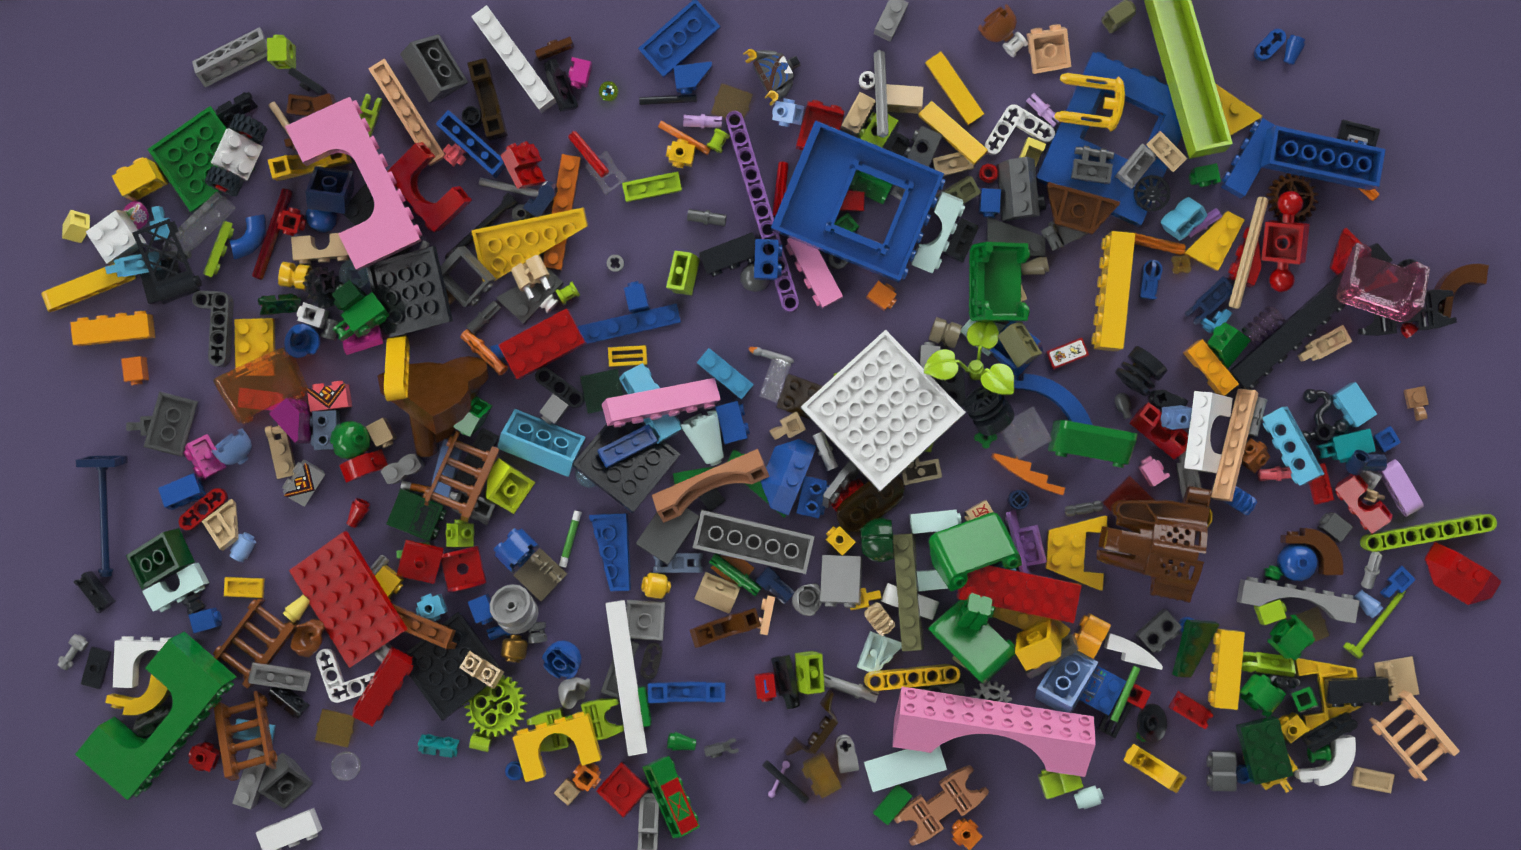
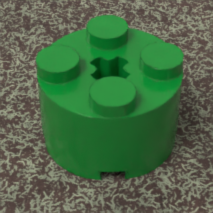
(1291, 637)
(1261, 694)

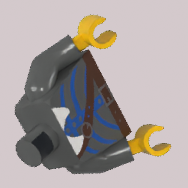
(773, 72)

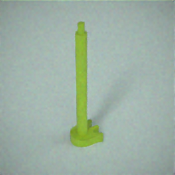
(1356, 650)

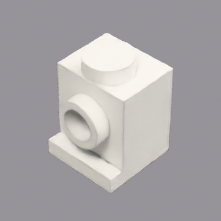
(320, 315)

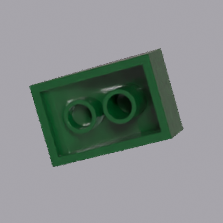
(160, 558)

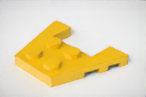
(1067, 551)
(1324, 670)

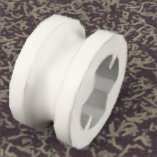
(863, 84)
(549, 303)

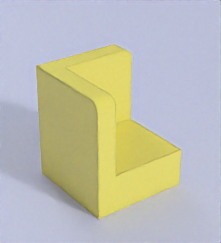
(1032, 149)
(76, 226)

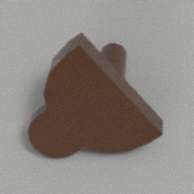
(439, 398)

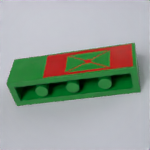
(671, 797)

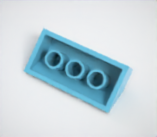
(541, 442)

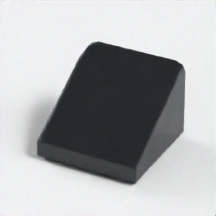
(712, 499)

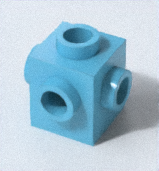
(437, 604)

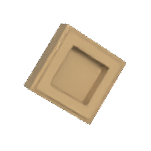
(567, 791)

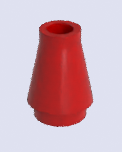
(358, 510)

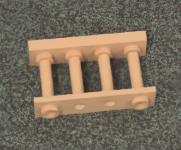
(1432, 732)

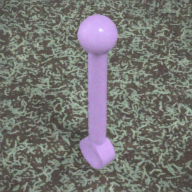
(771, 793)

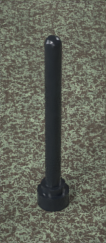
(508, 202)

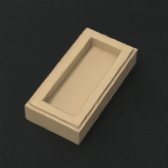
(1372, 779)

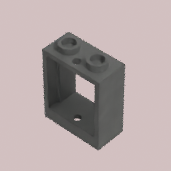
(451, 262)

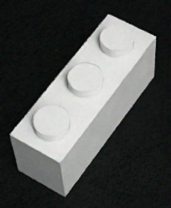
(290, 831)

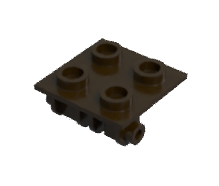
(796, 393)

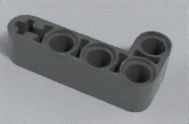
(215, 329)

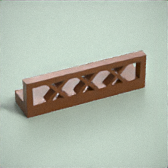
(427, 629)

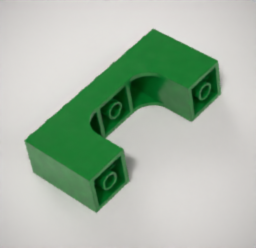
(195, 686)

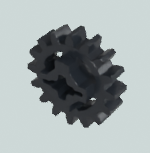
(321, 287)

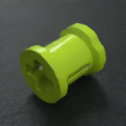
(718, 140)
(567, 293)

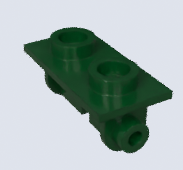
(286, 304)

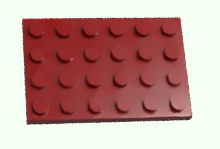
(348, 599)

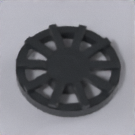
(1152, 193)

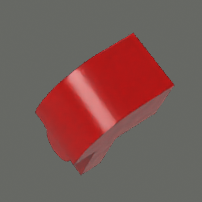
(363, 465)

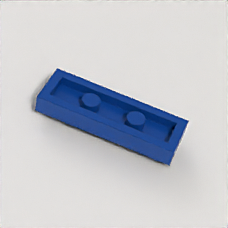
(627, 446)

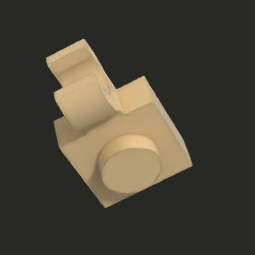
(790, 426)

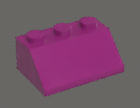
(294, 419)

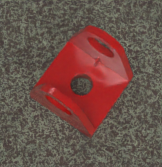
(454, 579)

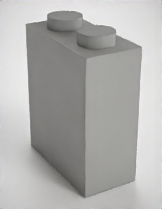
(841, 580)

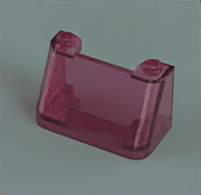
(1383, 286)

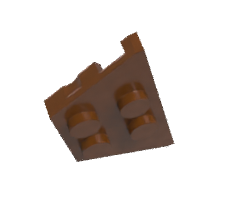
(1078, 208)

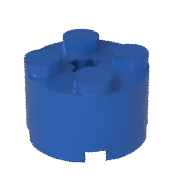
(515, 549)

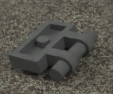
(1089, 170)

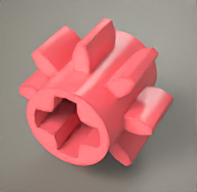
(454, 154)

